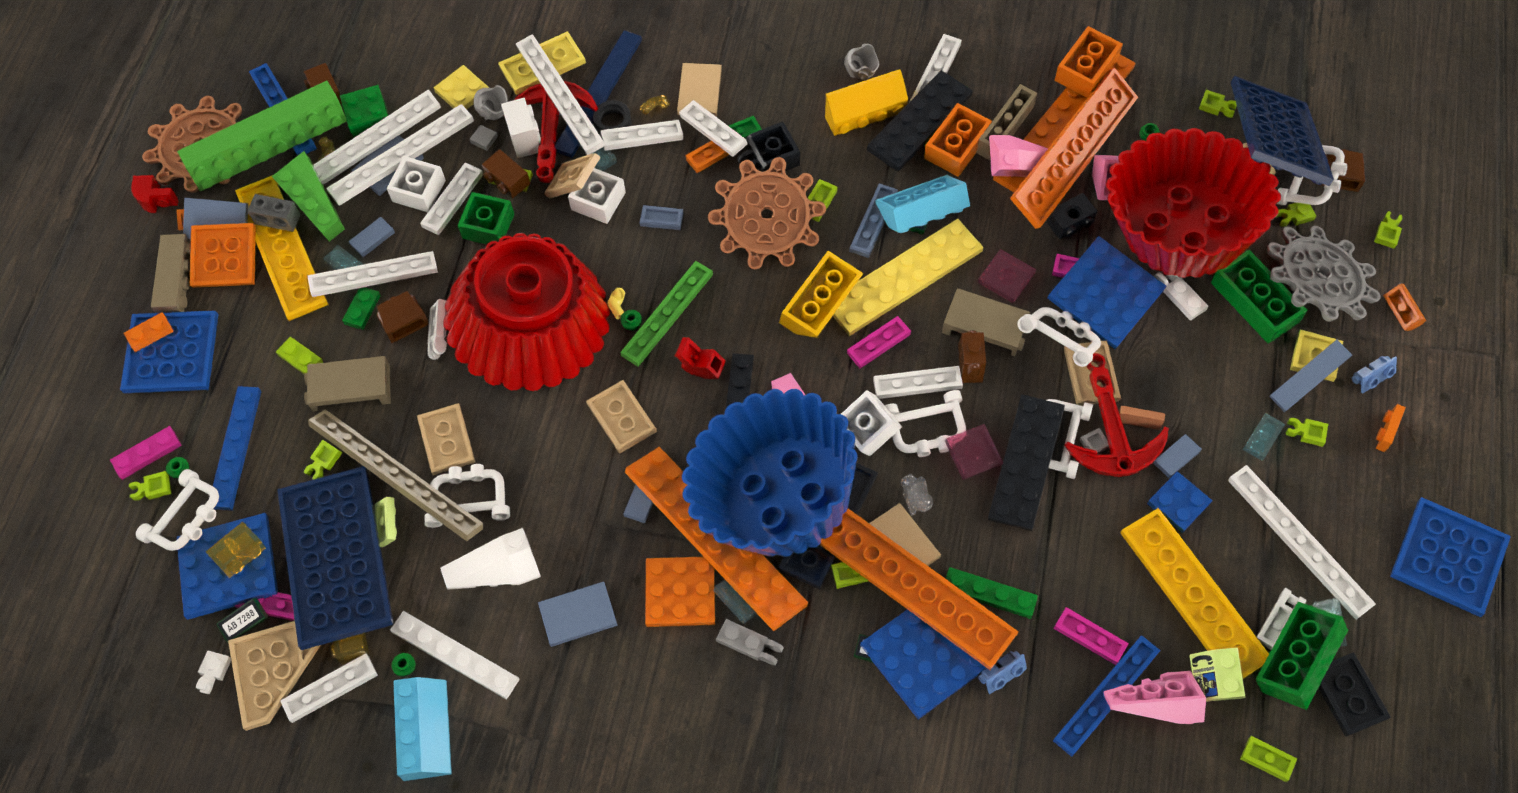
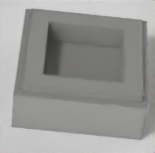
(483, 137)
(1095, 440)

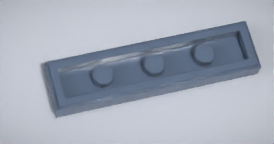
(871, 224)
(1310, 375)

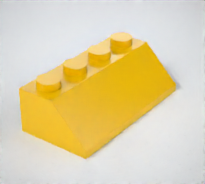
(865, 102)
(820, 296)

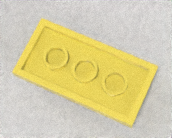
(560, 51)

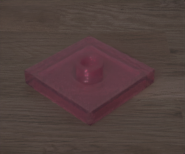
(1006, 276)
(973, 451)

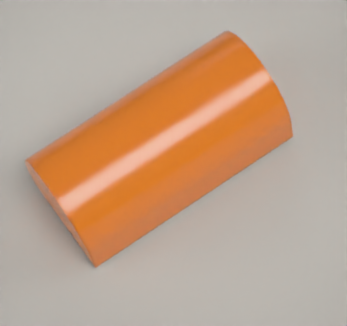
(1404, 307)

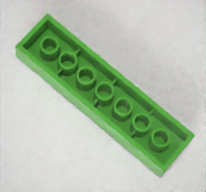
(262, 136)

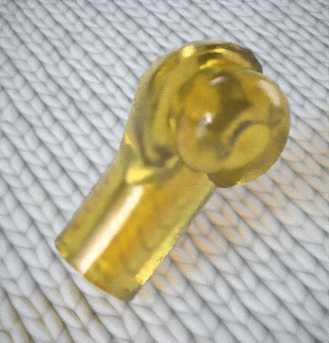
(653, 102)
(327, 147)

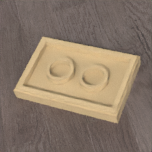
(700, 84)
(572, 175)
(1080, 375)
(621, 416)
(446, 439)
(905, 532)

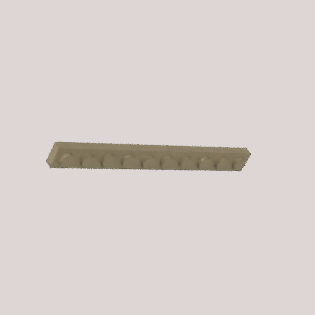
(396, 475)

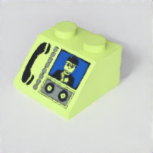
(1218, 674)

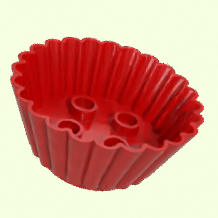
(1191, 200)
(526, 313)

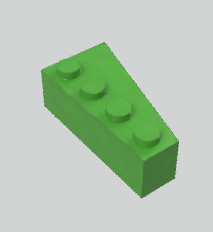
(306, 190)

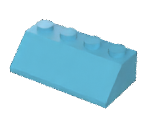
(923, 203)
(422, 728)

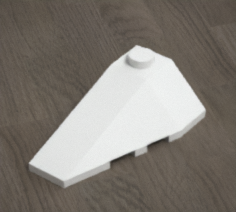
(494, 564)

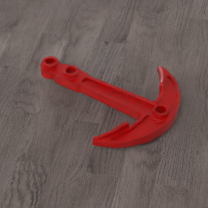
(550, 122)
(1116, 436)

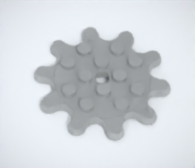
(1339, 280)

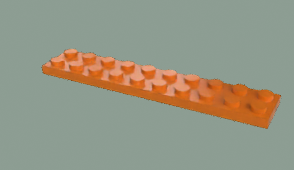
(1056, 119)
(1074, 148)
(744, 570)
(920, 589)

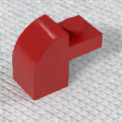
(150, 195)
(699, 362)

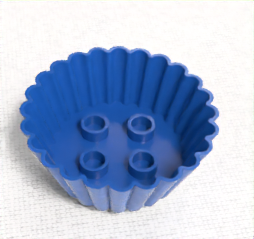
(772, 473)

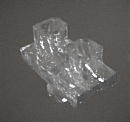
(916, 494)

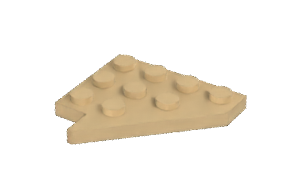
(266, 671)

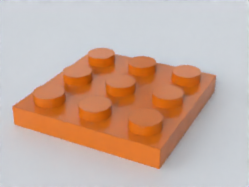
(222, 255)
(679, 592)

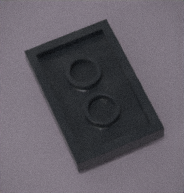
(1352, 696)

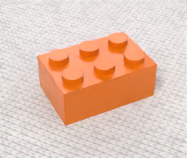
(1088, 61)
(956, 139)

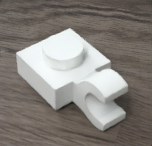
(212, 668)

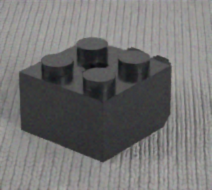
(770, 144)

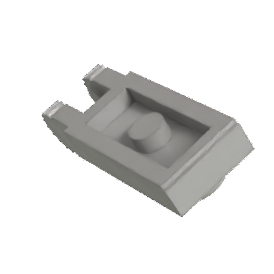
(747, 642)

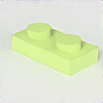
(385, 520)

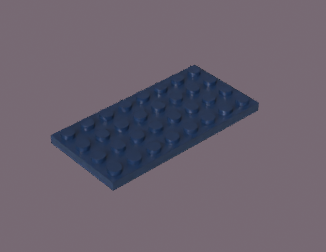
(1281, 131)
(334, 558)

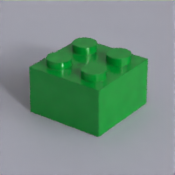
(363, 109)
(485, 218)

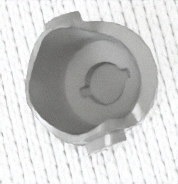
(861, 62)
(488, 102)

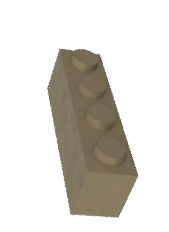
(1008, 118)
(171, 274)

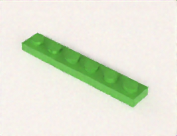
(666, 313)

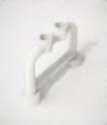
(1337, 168)
(1082, 355)
(1078, 412)
(923, 447)
(455, 476)
(189, 480)

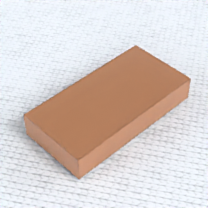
(1141, 417)

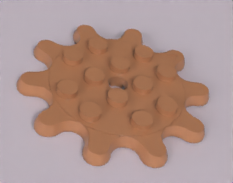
(183, 131)
(769, 191)

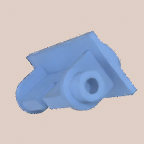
(1381, 370)
(1011, 666)

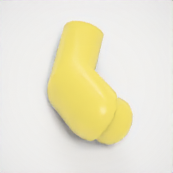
(615, 301)

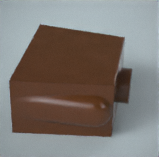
(1355, 171)
(401, 316)
(972, 357)

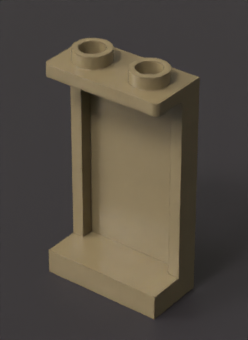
(985, 315)
(347, 382)

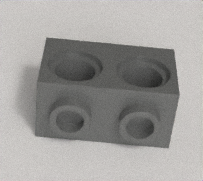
(274, 212)

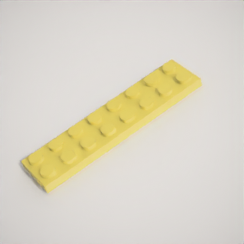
(906, 276)

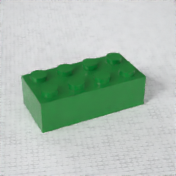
(1257, 297)
(1302, 655)

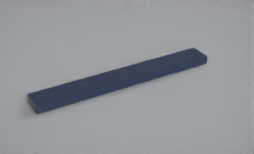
(602, 86)

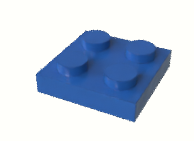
(1180, 501)

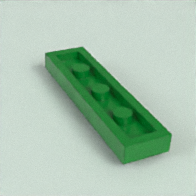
(994, 593)

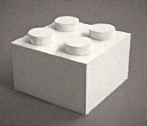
(522, 127)
(416, 184)
(598, 196)
(870, 422)

